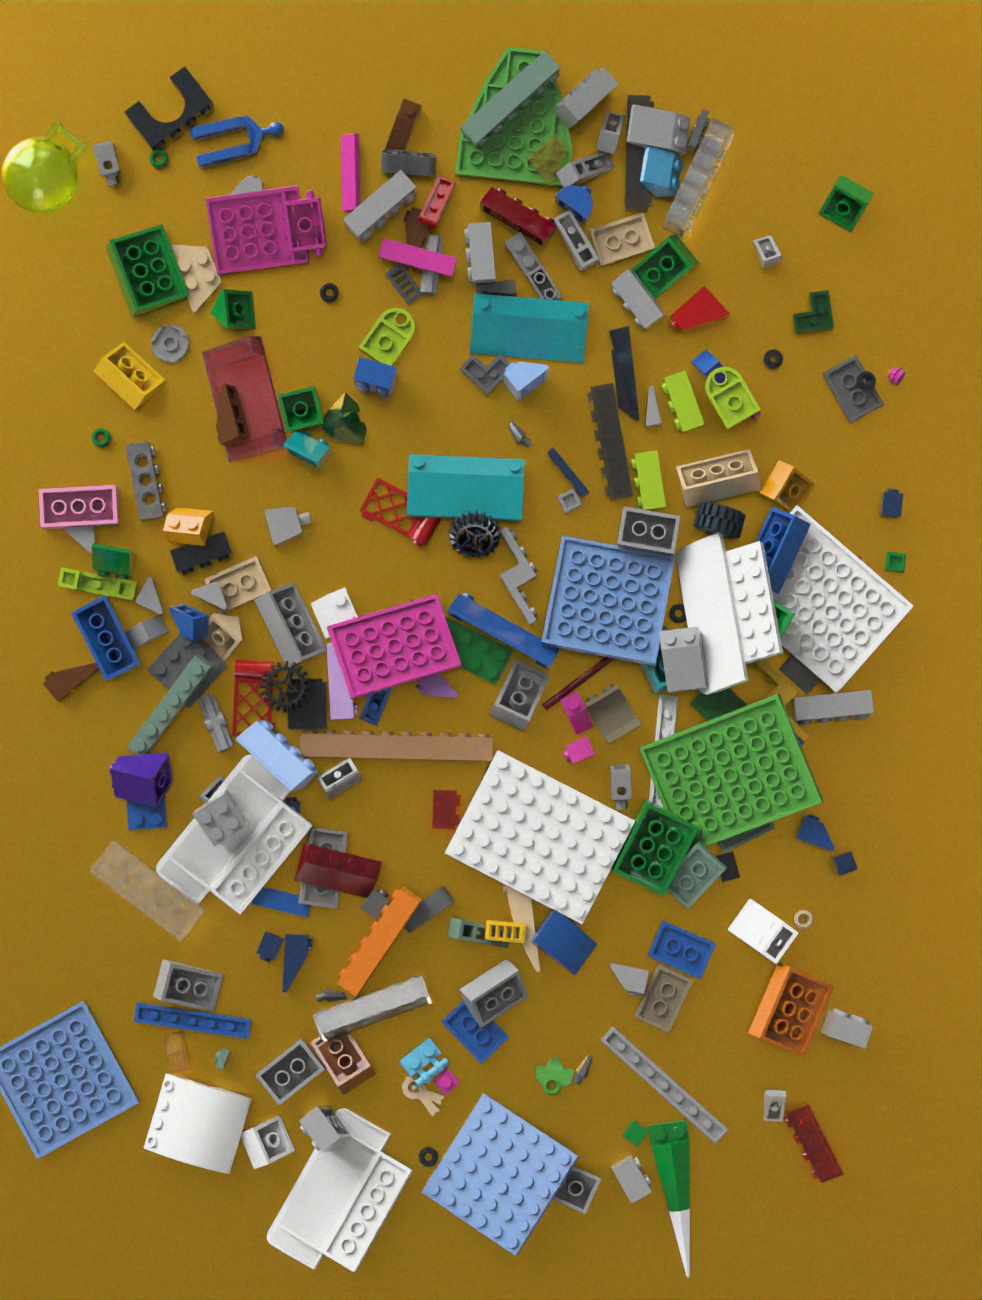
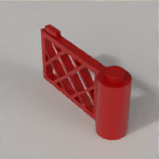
(421, 528)
(250, 672)

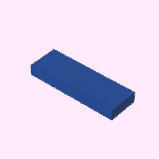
(281, 901)

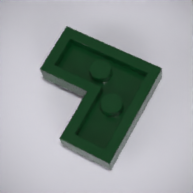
(820, 316)

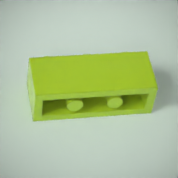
(682, 402)
(648, 481)

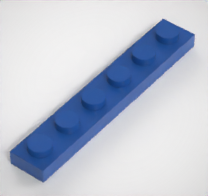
(192, 1020)

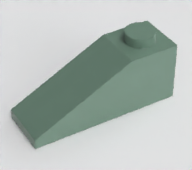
(474, 932)

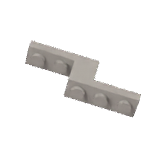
(519, 575)

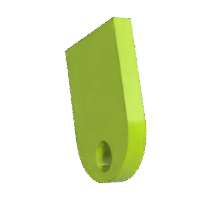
(387, 337)
(731, 398)

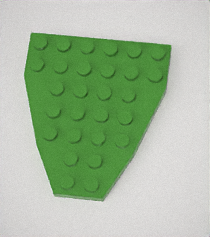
(506, 151)

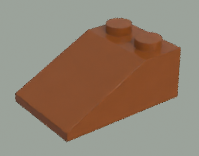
(344, 1061)

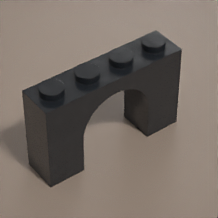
(158, 133)

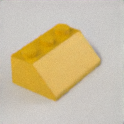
(129, 375)

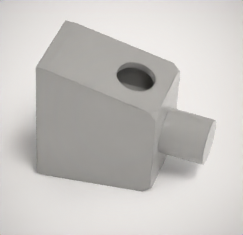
(106, 152)
(285, 524)
(620, 777)

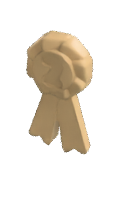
(412, 1091)

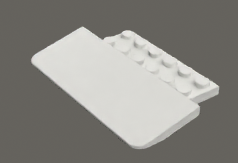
(731, 605)
(249, 857)
(341, 1198)

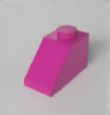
(576, 713)
(578, 750)

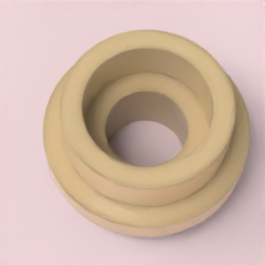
(809, 922)

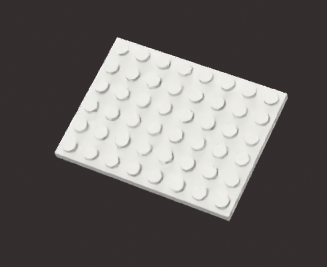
(837, 606)
(540, 837)

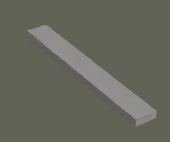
(664, 1085)

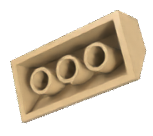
(718, 478)

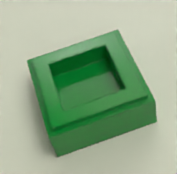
(895, 562)
(635, 1133)

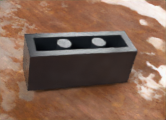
(194, 556)

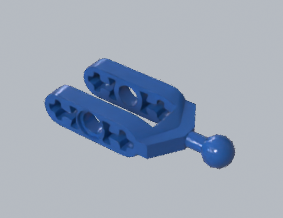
(229, 125)

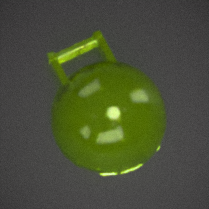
(41, 171)

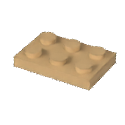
(622, 239)
(241, 583)

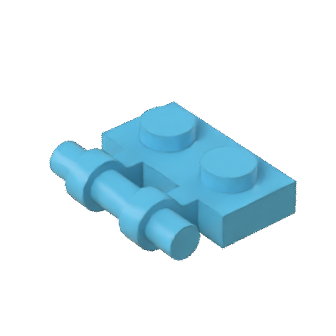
(419, 1058)

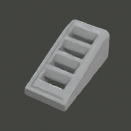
(653, 414)

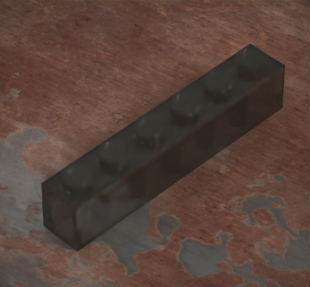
(635, 192)
(611, 442)
(372, 1008)

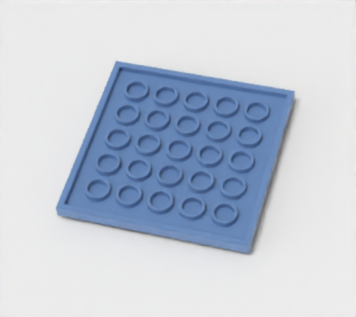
(608, 600)
(62, 1080)
(500, 1174)

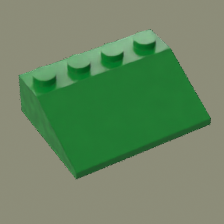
(146, 270)
(654, 847)

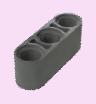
(409, 162)
(429, 907)

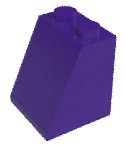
(142, 777)

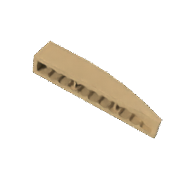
(523, 913)

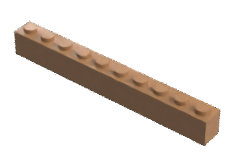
(396, 747)

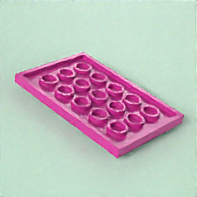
(393, 646)

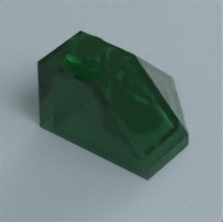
(344, 422)

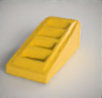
(489, 925)

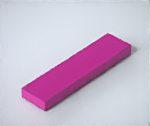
(350, 172)
(417, 257)

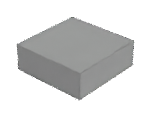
(569, 501)

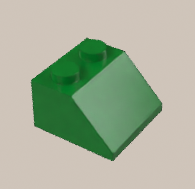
(846, 203)
(300, 408)

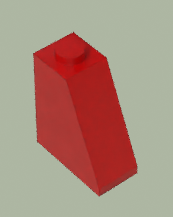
(698, 312)

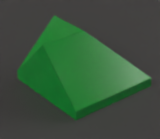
(234, 309)

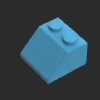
(661, 171)

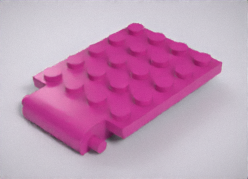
(265, 228)

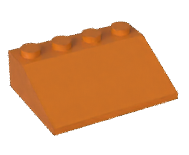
(791, 1009)

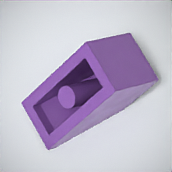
(435, 686)

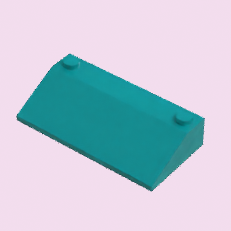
(529, 328)
(463, 484)

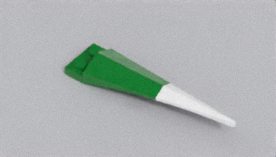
(672, 1156)

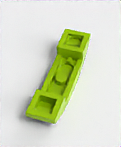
(97, 584)

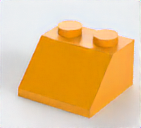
(786, 487)
(188, 526)

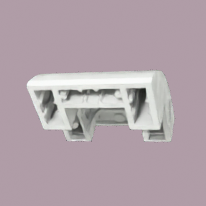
(197, 1123)

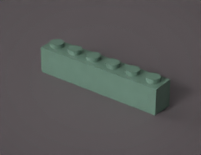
(510, 99)
(170, 705)

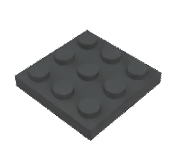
(177, 657)

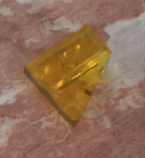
(548, 158)

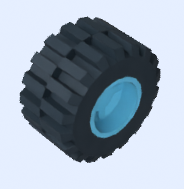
(719, 518)

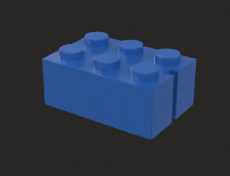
(375, 377)

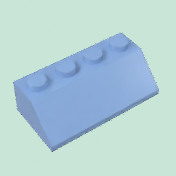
(524, 378)
(277, 755)

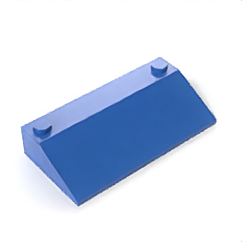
(467, 610)

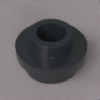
(329, 286)
(769, 363)
(872, 381)
(673, 617)
(428, 1163)

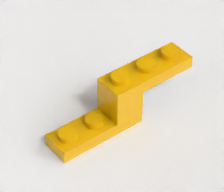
(783, 688)

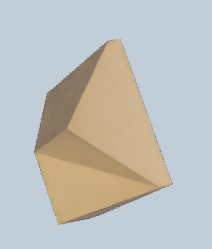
(223, 635)

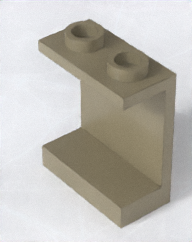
(612, 713)

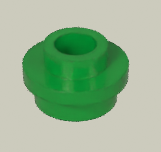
(156, 153)
(101, 431)

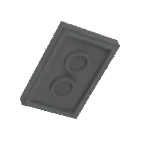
(843, 384)

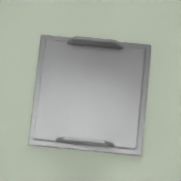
(799, 674)

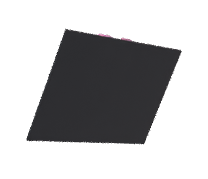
(731, 871)

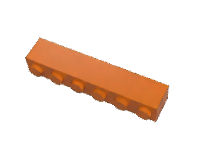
(379, 941)

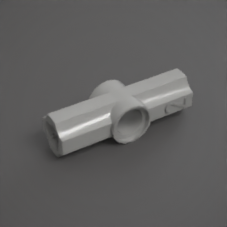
(430, 279)
(215, 722)

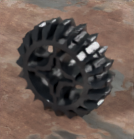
(472, 540)
(270, 681)

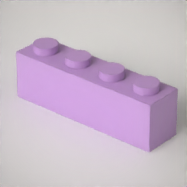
(340, 703)

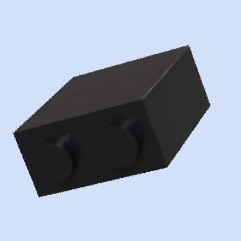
(313, 713)

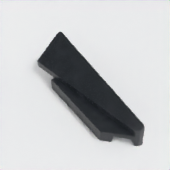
(624, 372)

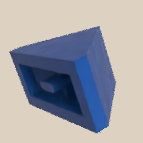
(706, 363)

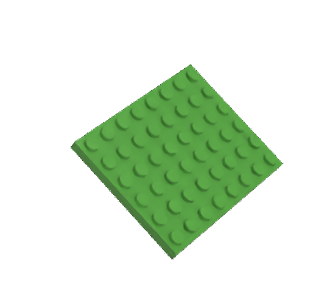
(733, 771)

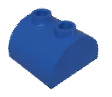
(577, 200)

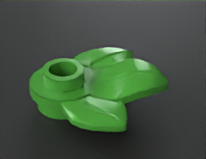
(554, 1073)

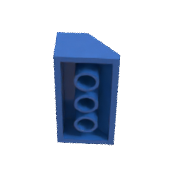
(782, 540)
(106, 638)

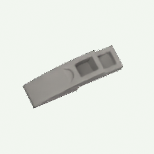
(532, 268)

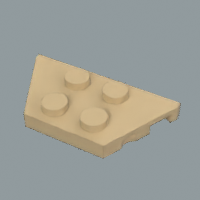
(197, 272)

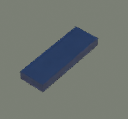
(568, 473)

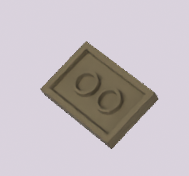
(663, 998)

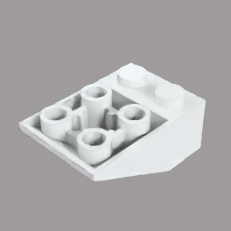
(763, 931)

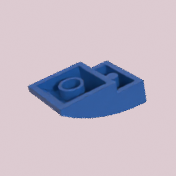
(564, 942)

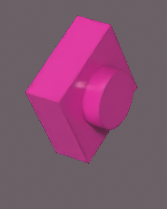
(446, 1081)

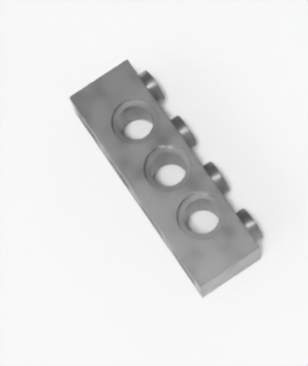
(135, 453)

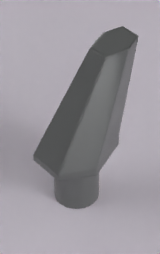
(519, 434)
(331, 995)
(583, 1070)

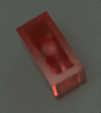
(445, 809)

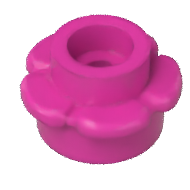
(896, 375)

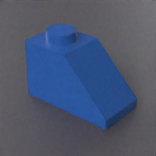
(190, 622)
(814, 832)

